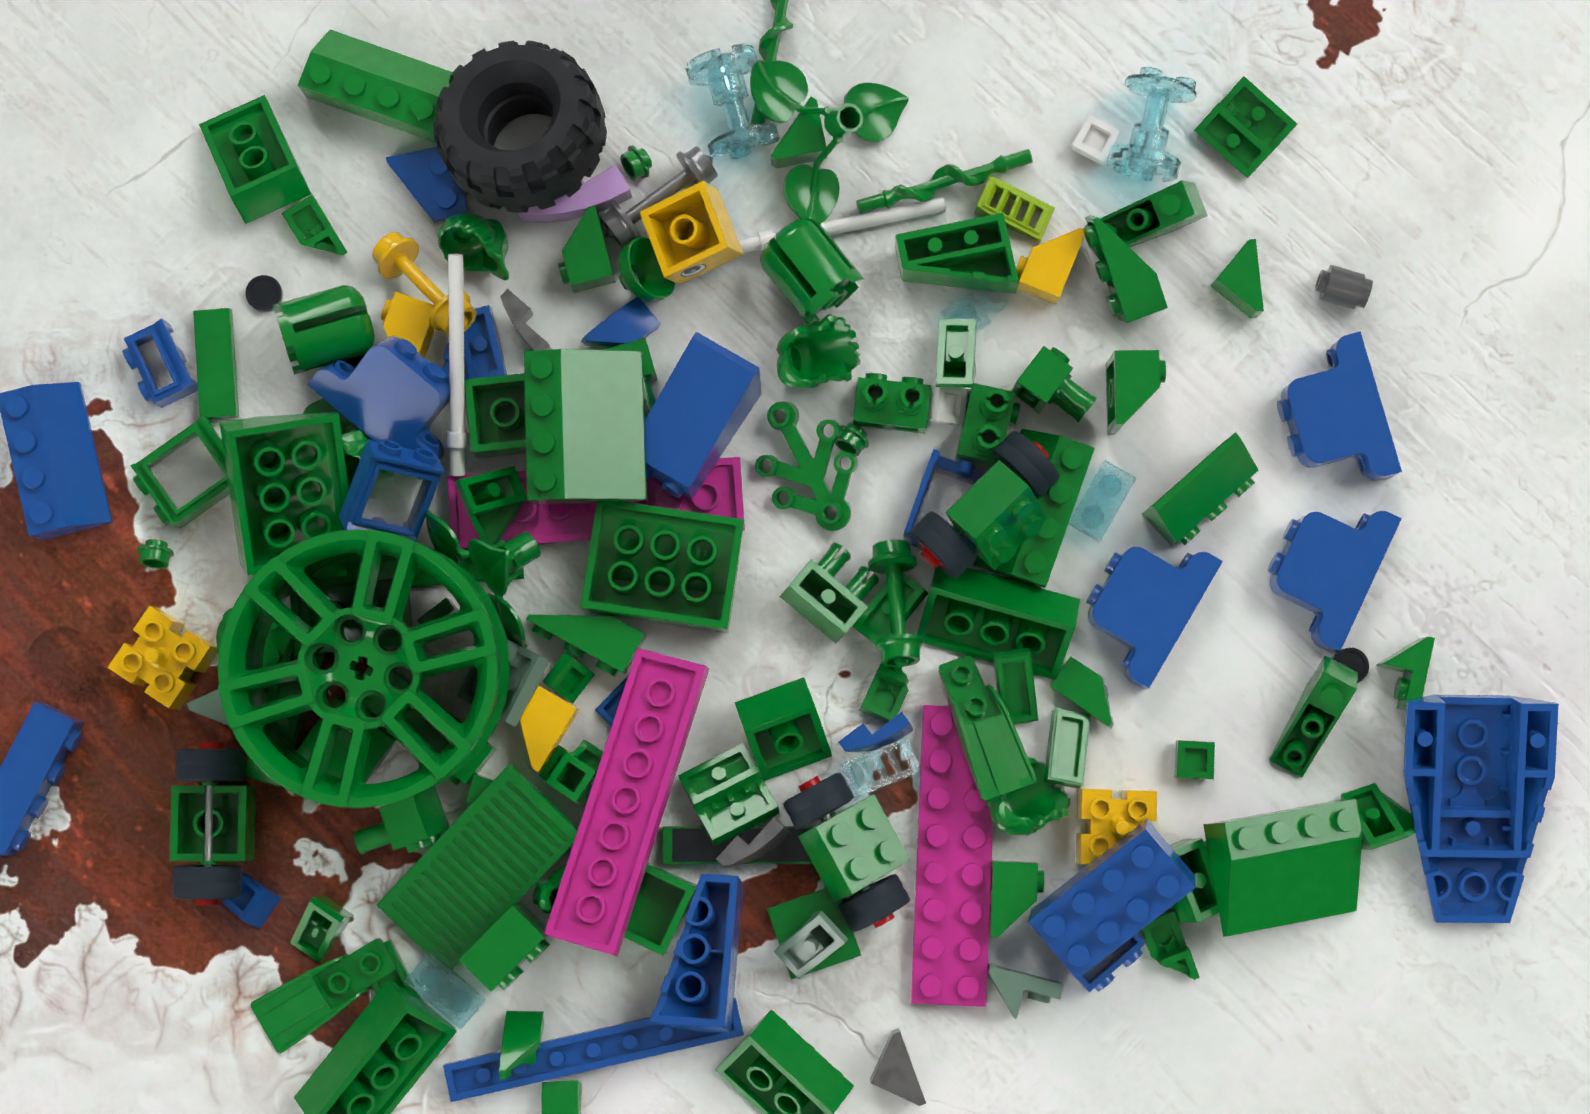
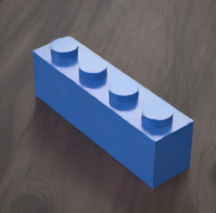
(31, 769)

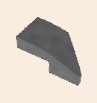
(519, 314)
(741, 852)

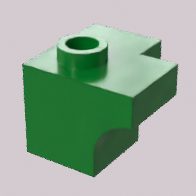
(573, 771)

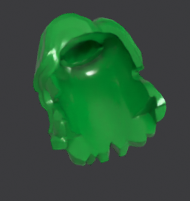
(817, 353)
(1030, 807)

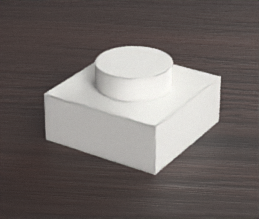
(1095, 139)
(947, 405)

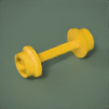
(397, 256)

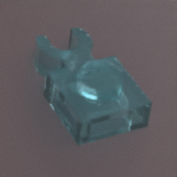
(970, 308)

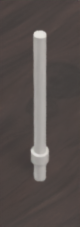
(857, 222)
(457, 437)

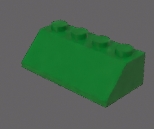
(374, 83)
(1037, 554)
(996, 614)
(377, 1056)

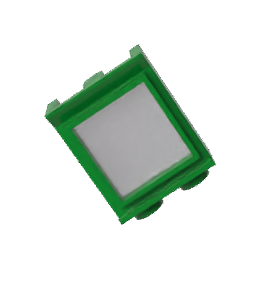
(185, 474)

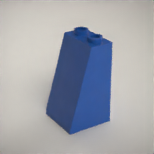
(698, 415)

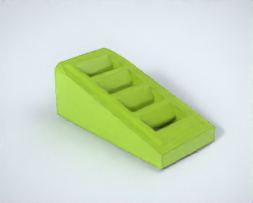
(1008, 191)

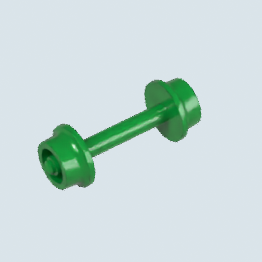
(899, 648)

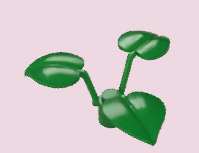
(867, 110)
(493, 564)

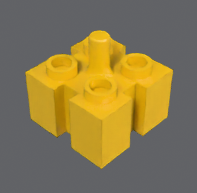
(164, 658)
(1110, 818)

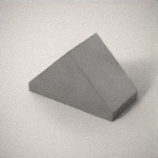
(895, 1071)

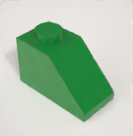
(586, 255)
(1012, 892)

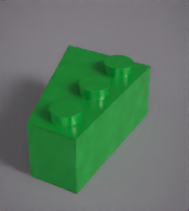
(960, 255)

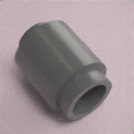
(1343, 287)

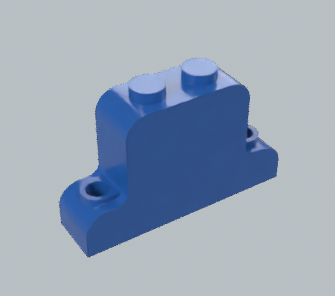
(388, 394)
(1340, 414)
(1331, 569)
(1149, 605)

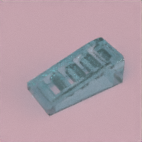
(861, 761)

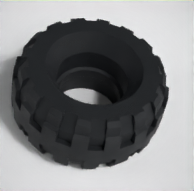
(506, 86)

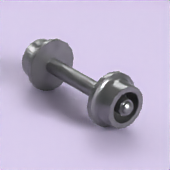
(696, 167)

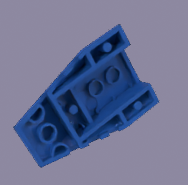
(1476, 796)

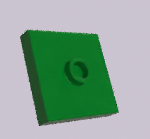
(792, 915)

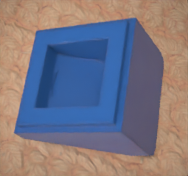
(255, 902)

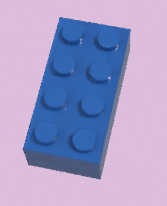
(1112, 899)

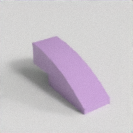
(597, 191)

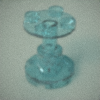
(728, 89)
(1146, 150)

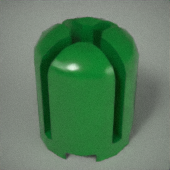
(809, 268)
(325, 327)

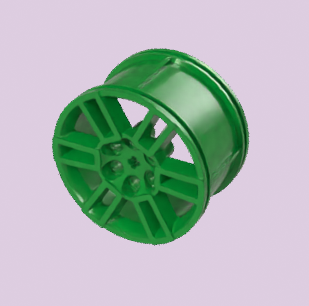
(244, 677)

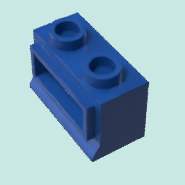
(172, 357)

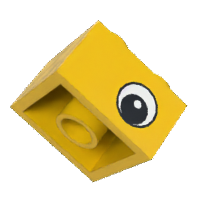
(691, 233)

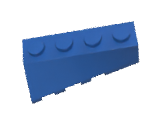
(704, 964)

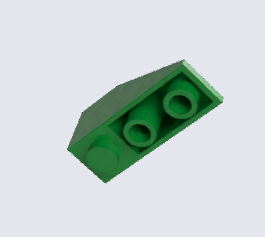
(1157, 214)
(1131, 282)
(599, 636)
(1315, 715)

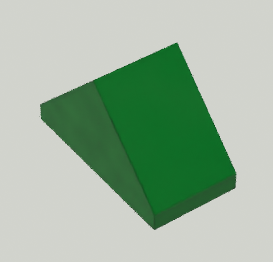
(802, 141)
(1241, 281)
(320, 927)

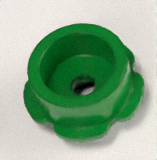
(636, 163)
(852, 439)
(155, 554)

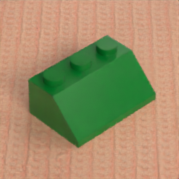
(1203, 492)
(783, 1071)

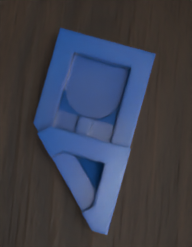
(625, 325)
(862, 739)

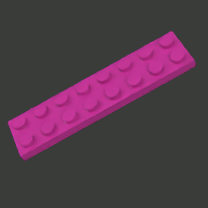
(567, 523)
(627, 802)
(950, 872)

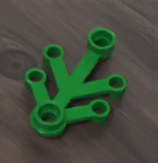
(811, 470)

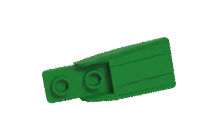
(985, 731)
(320, 994)

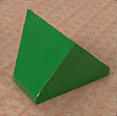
(492, 501)
(1380, 817)

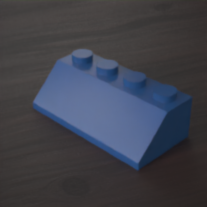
(54, 459)

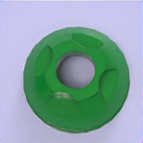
(641, 258)

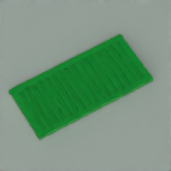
(479, 867)

